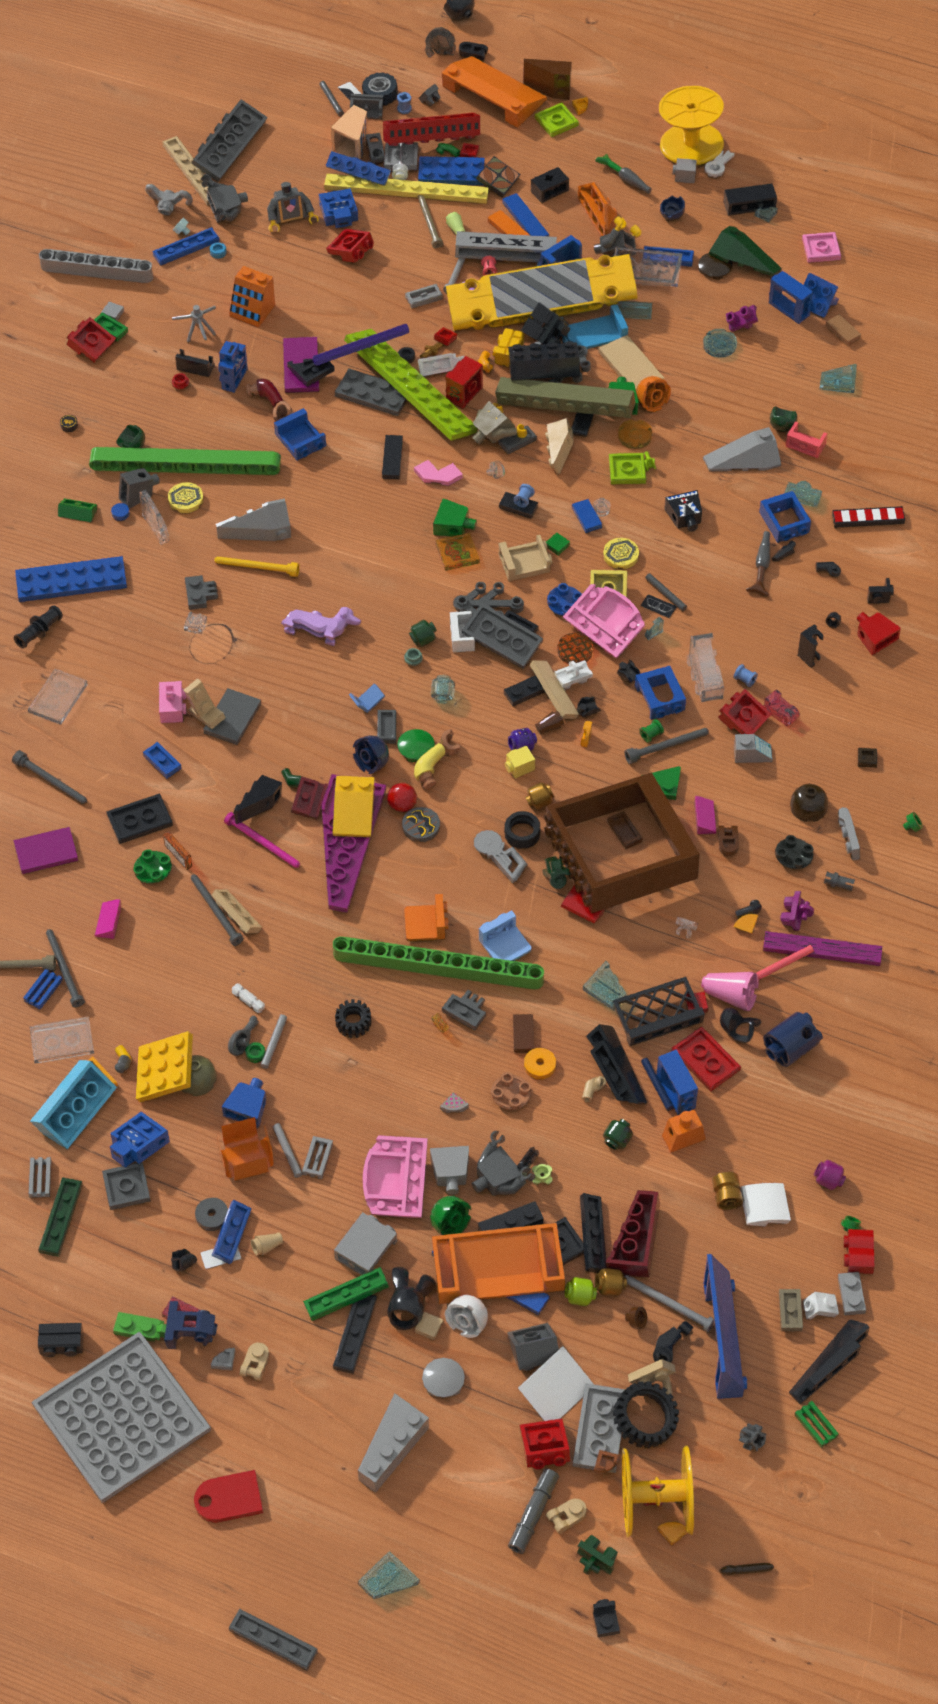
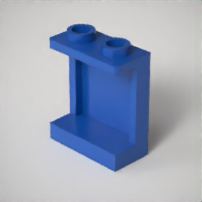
(565, 250)
(299, 434)

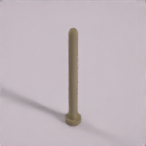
(436, 242)

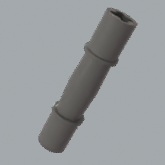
(533, 1511)

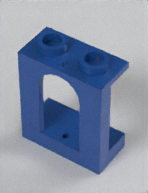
(646, 681)

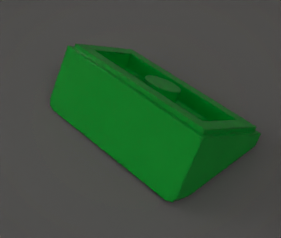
(77, 510)

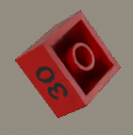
(464, 382)

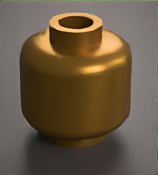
(539, 796)
(610, 1282)

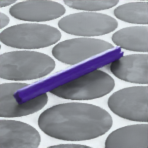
(360, 344)

